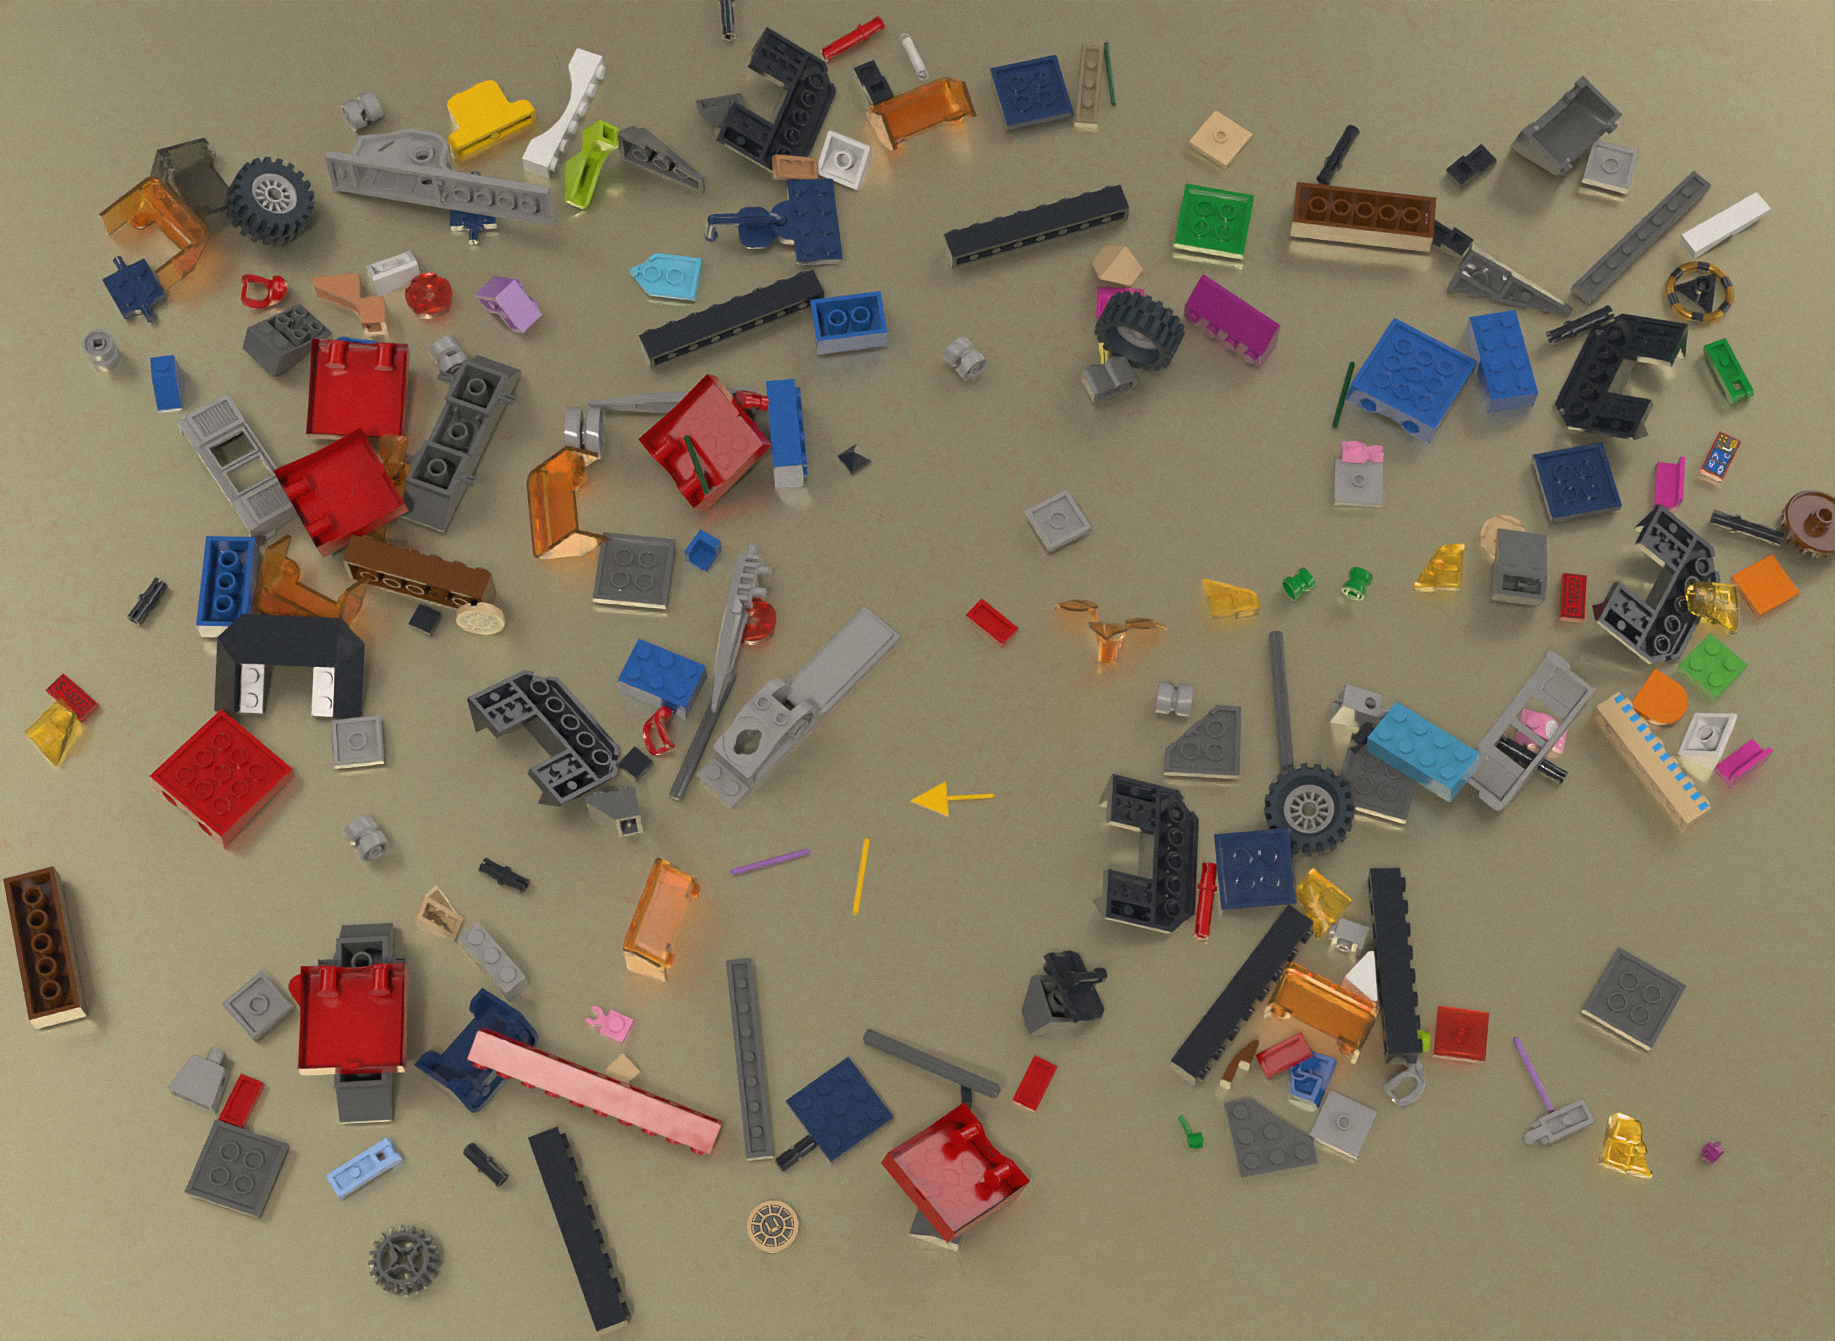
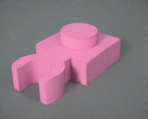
(1358, 452)
(613, 1026)

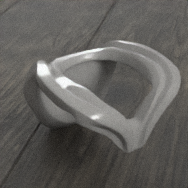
(1417, 1073)

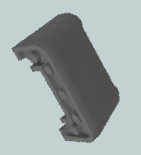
(1567, 129)

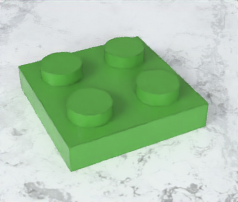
(1712, 666)

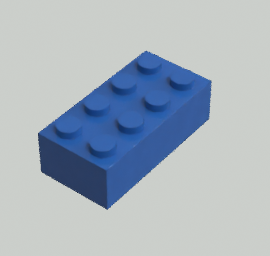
(1502, 361)
(786, 433)
(226, 582)

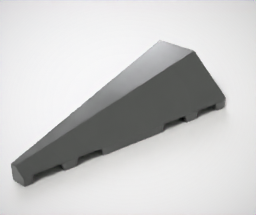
(1489, 278)

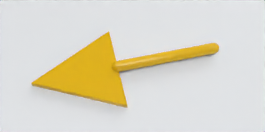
(937, 799)

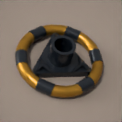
(1699, 292)

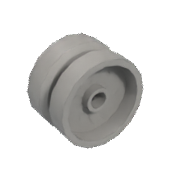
(588, 432)

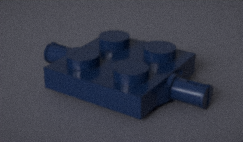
(471, 222)
(134, 288)

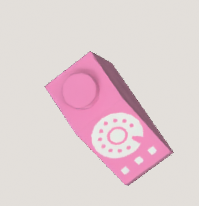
(1542, 725)

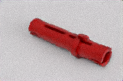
(859, 35)
(1205, 901)

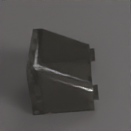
(191, 176)

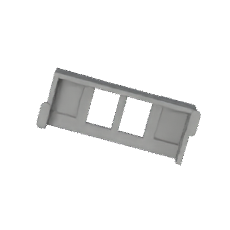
(259, 506)
(1561, 692)

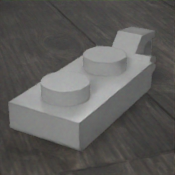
(1560, 1124)

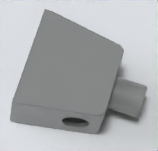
(1357, 707)
(202, 1081)

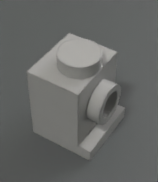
(1348, 936)

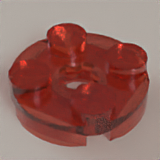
(433, 307)
(764, 628)

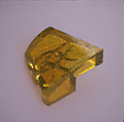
(1443, 570)
(1229, 600)
(1715, 603)
(53, 730)
(1321, 901)
(1624, 1147)

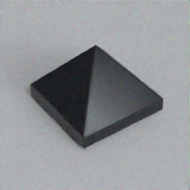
(854, 458)

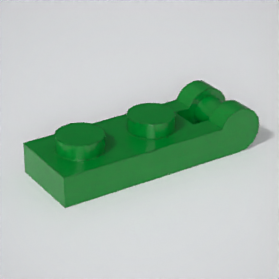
(1728, 370)

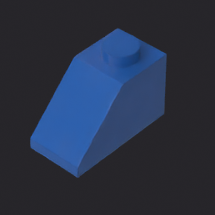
(166, 383)

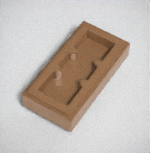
(794, 167)

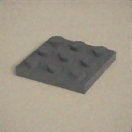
(634, 570)
(1377, 786)
(1634, 999)
(236, 1169)

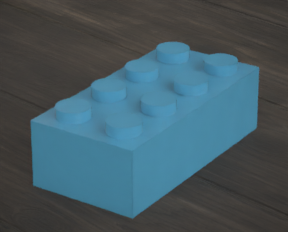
(1423, 752)

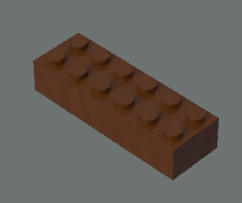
(1363, 216)
(417, 574)
(44, 947)

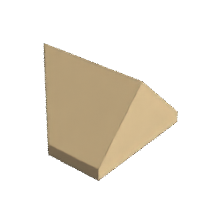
(1117, 265)
(437, 915)

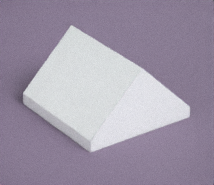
(844, 160)
(393, 272)
(1707, 738)
(1362, 978)

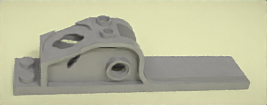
(423, 156)
(809, 694)

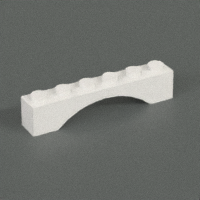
(545, 151)

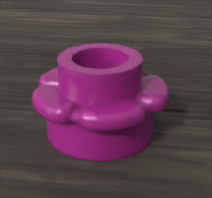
(1712, 1152)

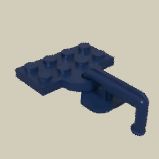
(808, 217)

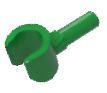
(1194, 1140)

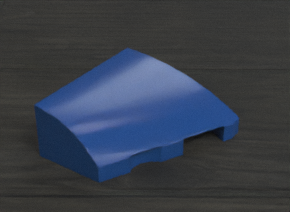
(1312, 1078)

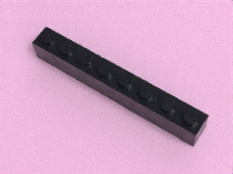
(1035, 226)
(730, 319)
(1393, 967)
(1241, 995)
(578, 1232)

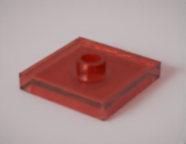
(1461, 1034)

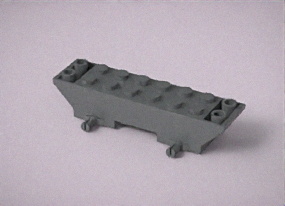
(457, 441)
(365, 1095)

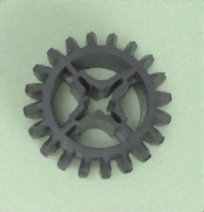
(411, 1253)

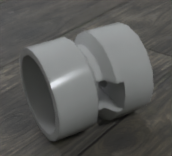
(363, 110)
(101, 350)
(447, 354)
(967, 361)
(1174, 698)
(368, 841)

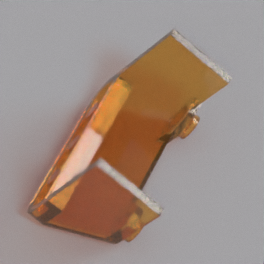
(919, 109)
(156, 203)
(554, 505)
(282, 594)
(657, 919)
(1323, 1007)

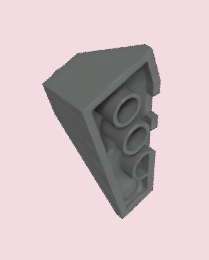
(648, 152)

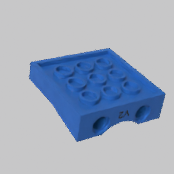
(1411, 379)

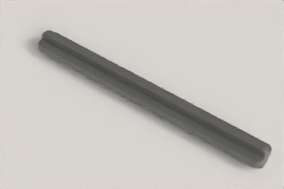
(1281, 699)
(698, 745)
(931, 1064)

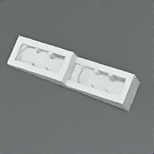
(1724, 224)

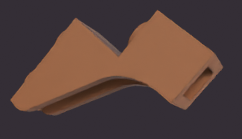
(347, 292)

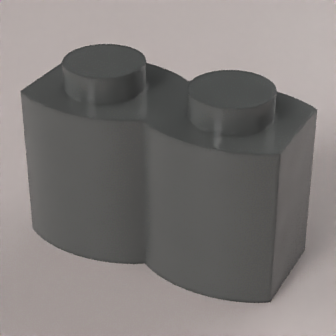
(1109, 379)

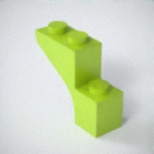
(584, 167)

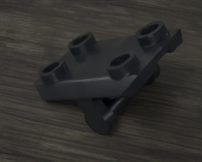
(1076, 985)

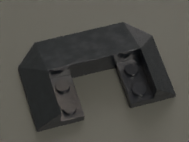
(798, 110)
(1594, 388)
(1661, 624)
(290, 641)
(578, 746)
(1167, 862)

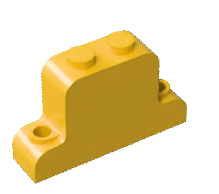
(484, 118)

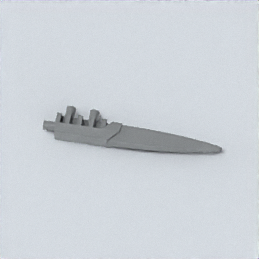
(655, 402)
(741, 591)

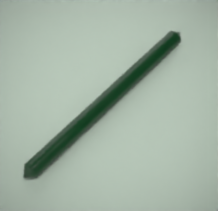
(1110, 73)
(1343, 395)
(696, 464)

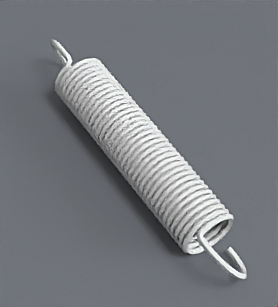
(914, 56)

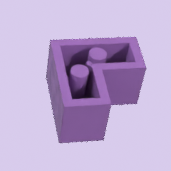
(508, 299)

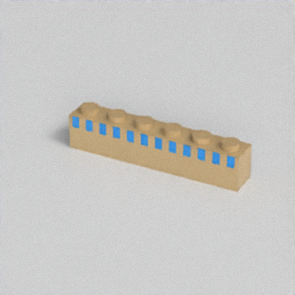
(1651, 761)

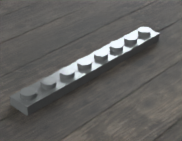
(1640, 237)
(749, 1059)

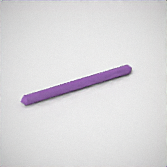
(770, 861)
(1533, 1074)

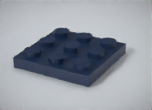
(1031, 92)
(1576, 482)
(1255, 868)
(839, 1110)

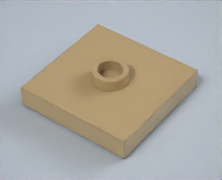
(1220, 139)

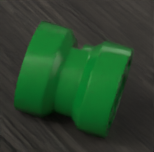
(1298, 584)
(1356, 585)

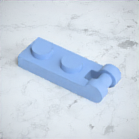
(363, 1168)

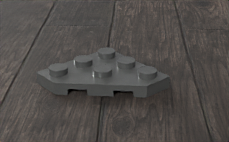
(1208, 747)
(1265, 1141)

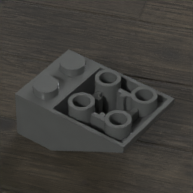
(283, 339)
(1520, 568)

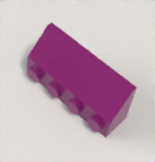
(1231, 321)

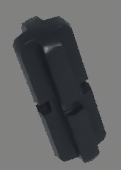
(800, 1149)

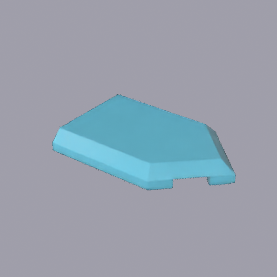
(669, 276)

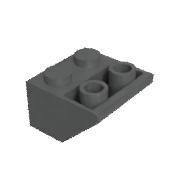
(616, 811)

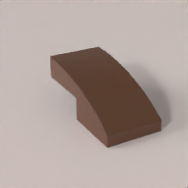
(1241, 1060)

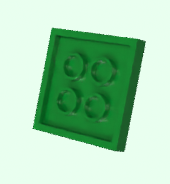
(1214, 221)

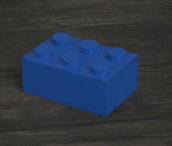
(849, 322)
(662, 678)

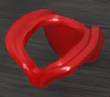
(276, 287)
(657, 720)

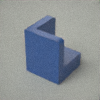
(703, 551)

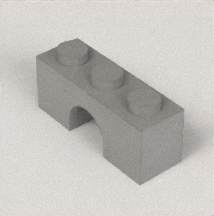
(494, 961)

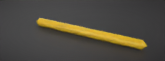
(859, 886)

